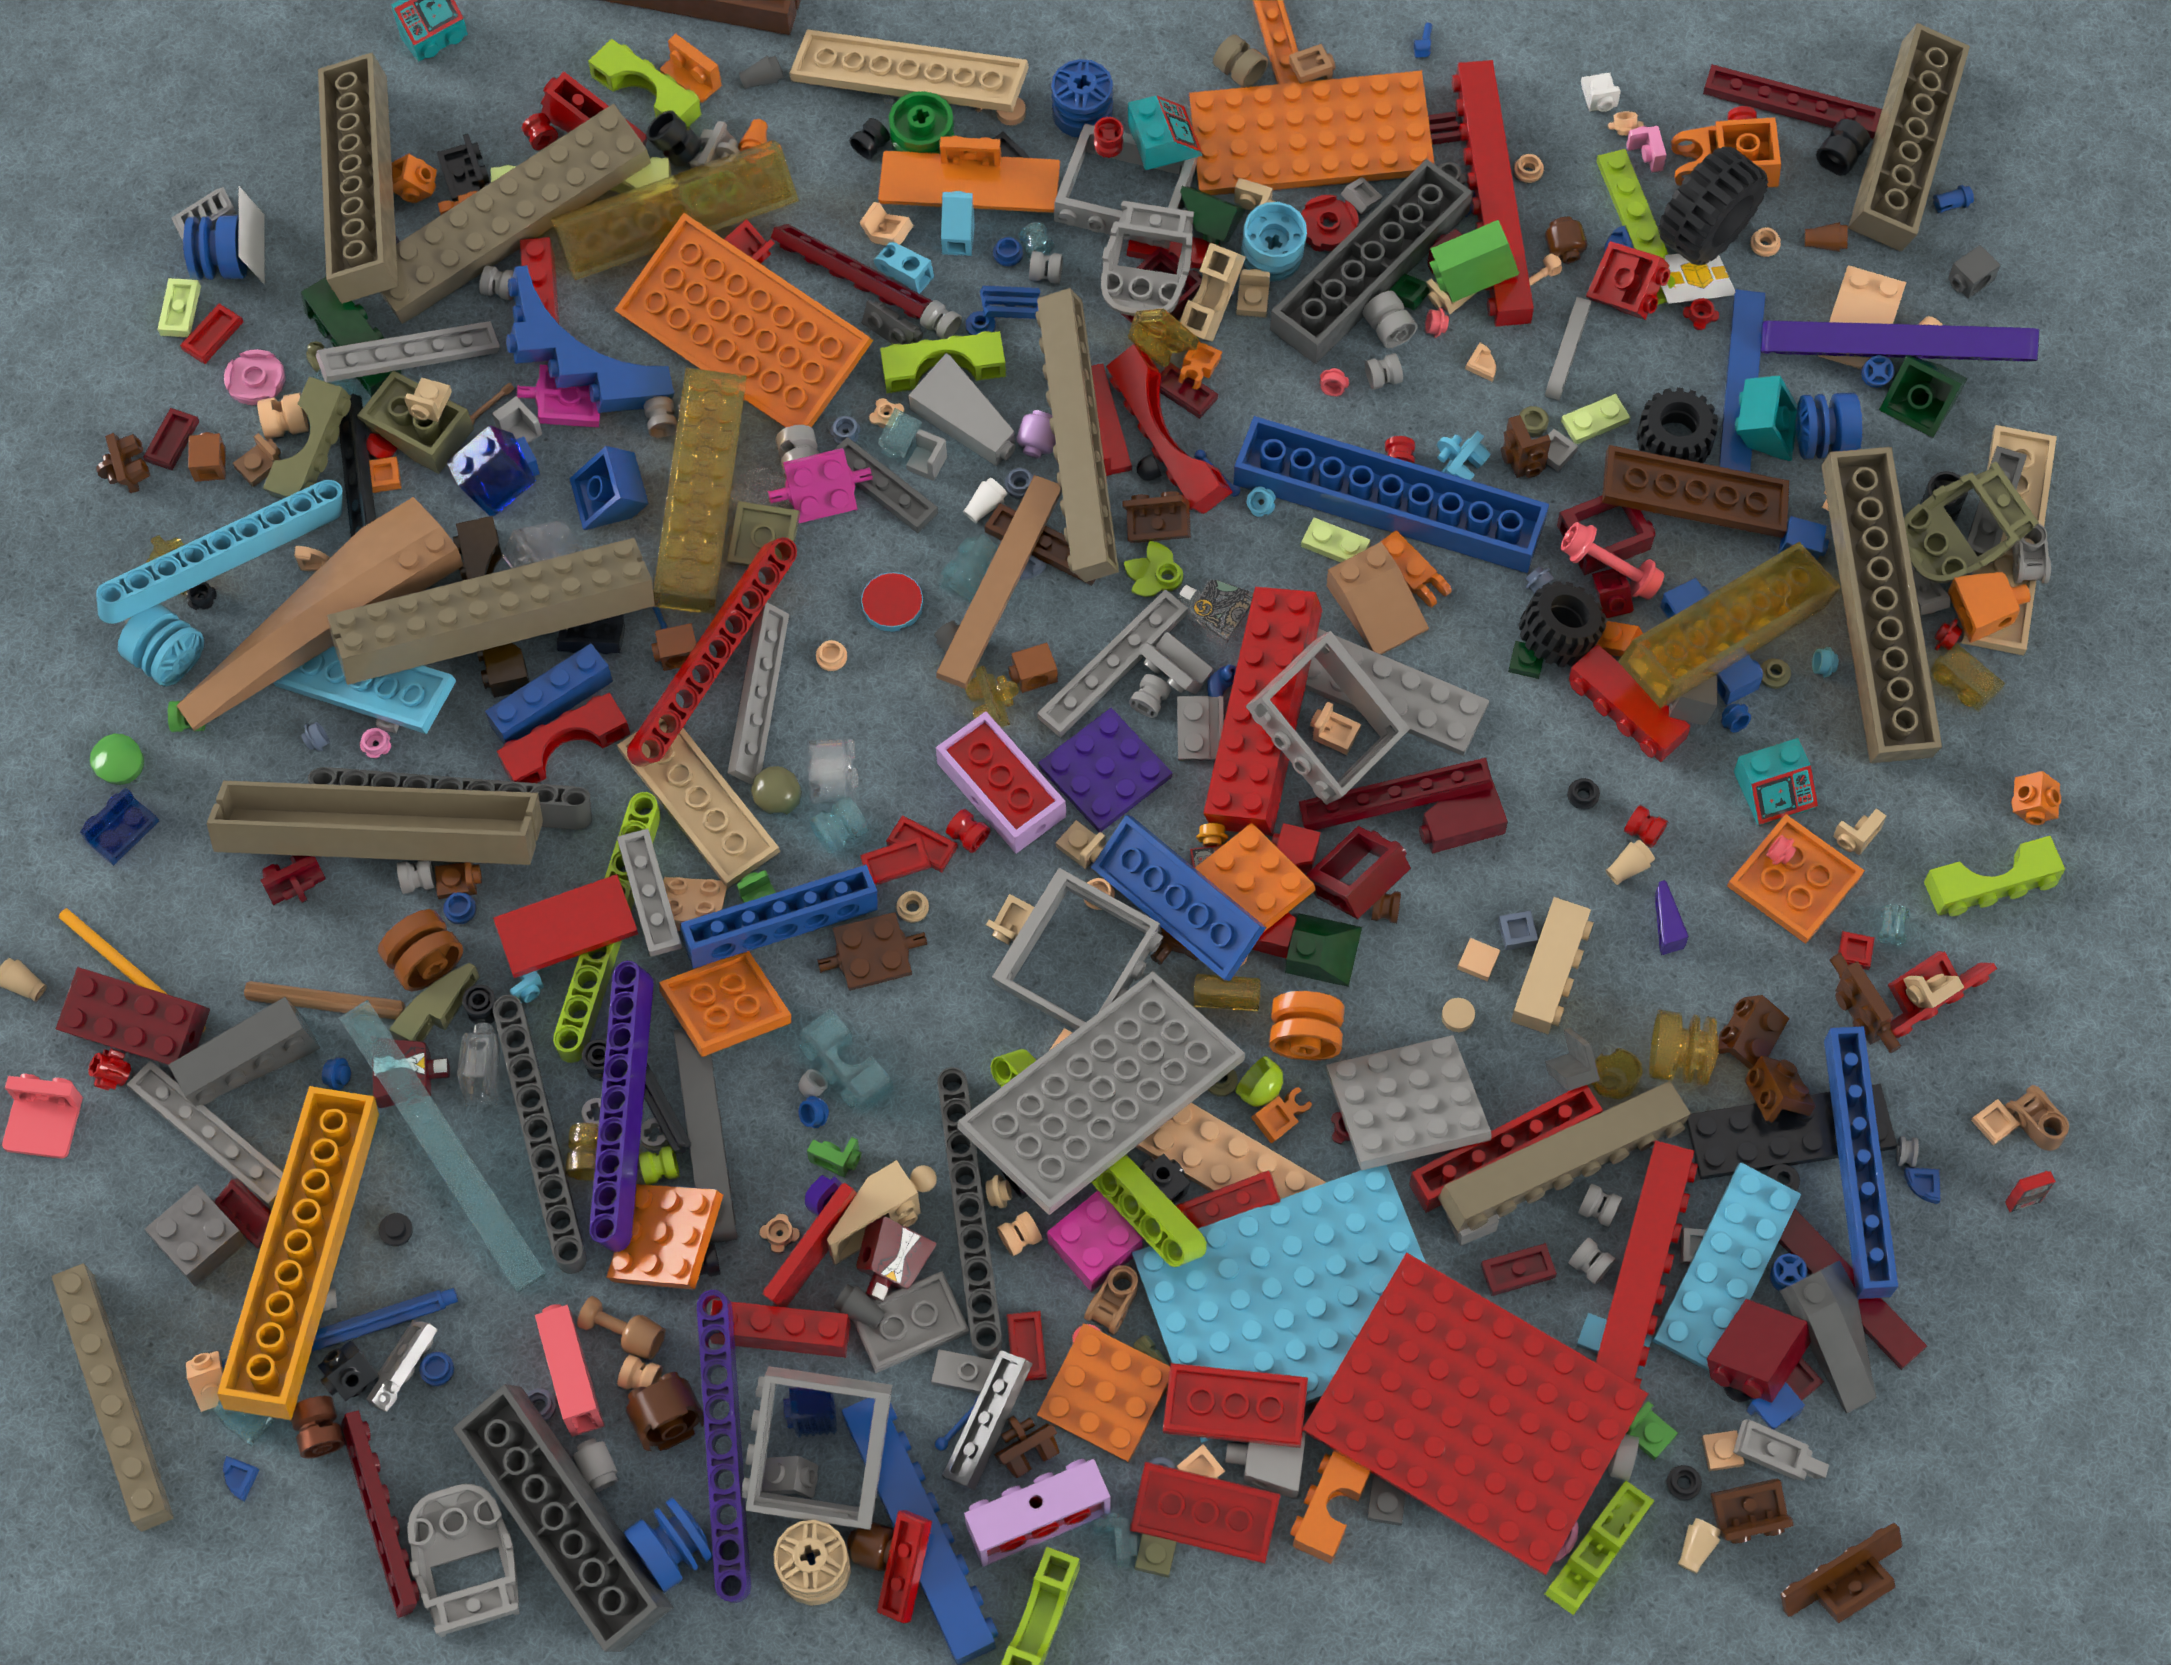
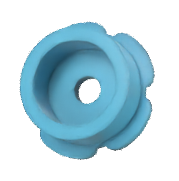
(1254, 498)
(1825, 661)

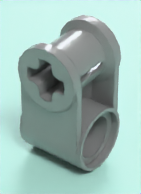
(2032, 560)

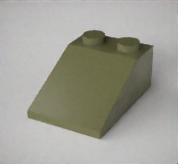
(422, 440)

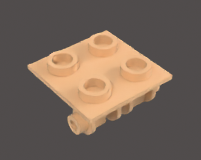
(694, 897)

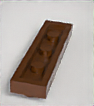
(1050, 547)

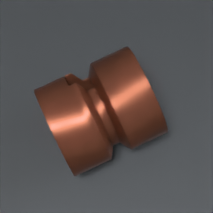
(316, 1425)

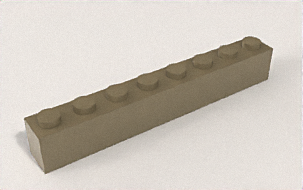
(1563, 1157)
(112, 1398)

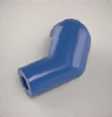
(1221, 680)

